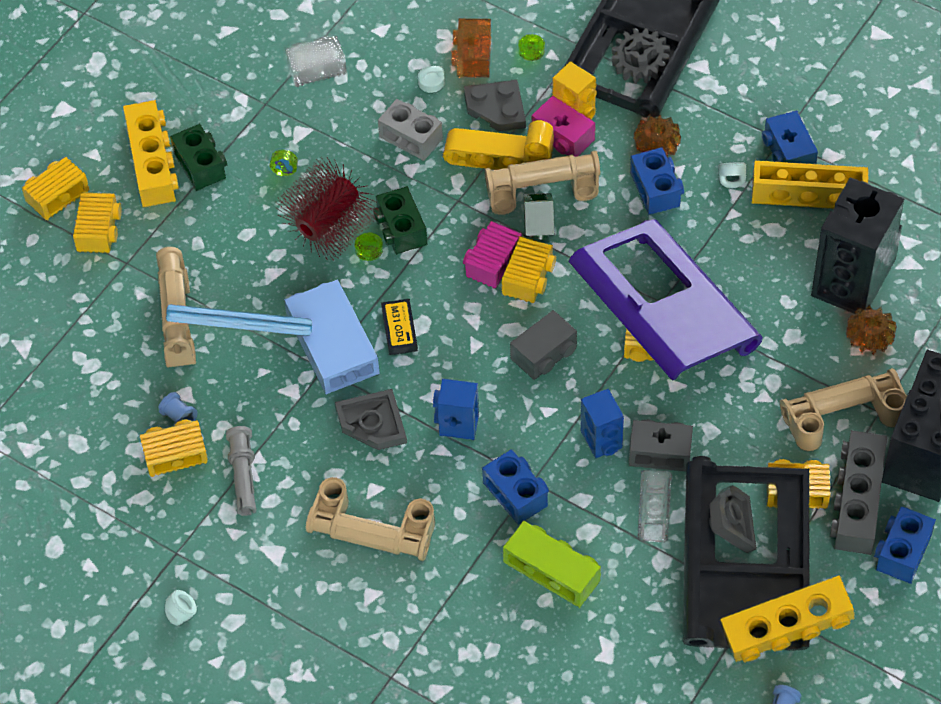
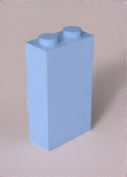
(337, 343)

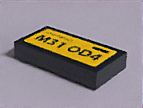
(399, 326)

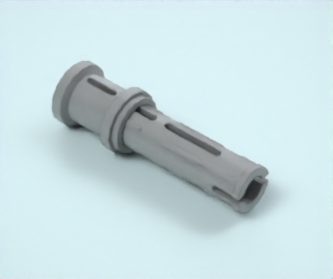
(241, 459)

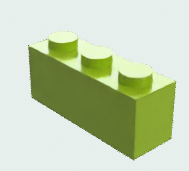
(552, 563)

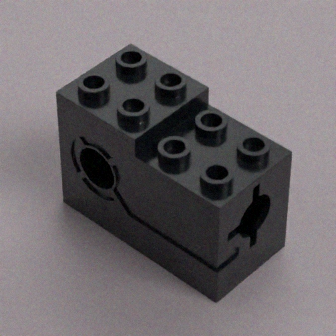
(857, 246)
(915, 445)

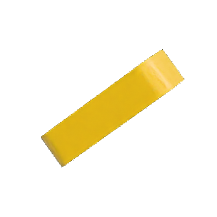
(498, 150)

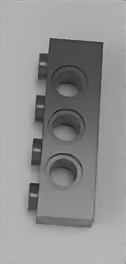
(859, 534)

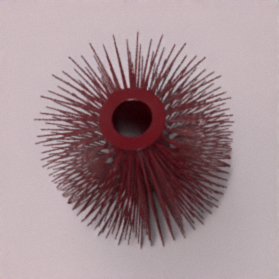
(327, 208)

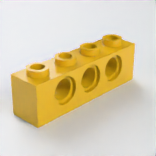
(149, 153)
(801, 183)
(797, 604)

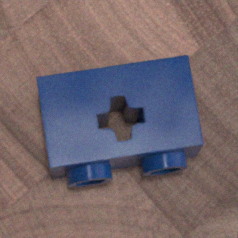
(789, 139)
(457, 409)

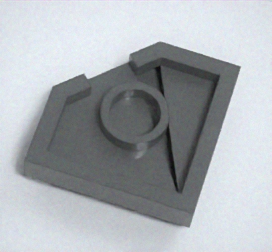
(497, 104)
(372, 419)
(733, 518)

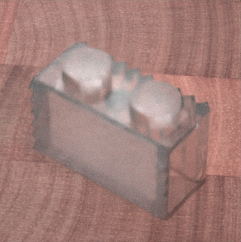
(315, 60)
(654, 506)

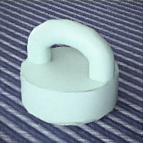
(431, 79)
(732, 169)
(179, 607)

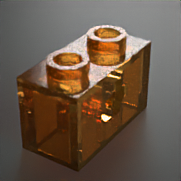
(473, 47)

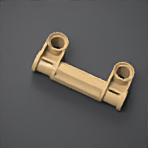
(580, 170)
(173, 286)
(805, 412)
(330, 518)

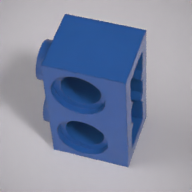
(656, 180)
(602, 423)
(509, 489)
(905, 544)

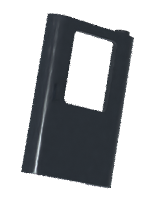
(676, 20)
(726, 588)

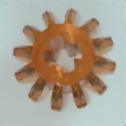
(657, 134)
(871, 329)

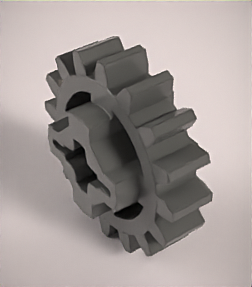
(640, 55)

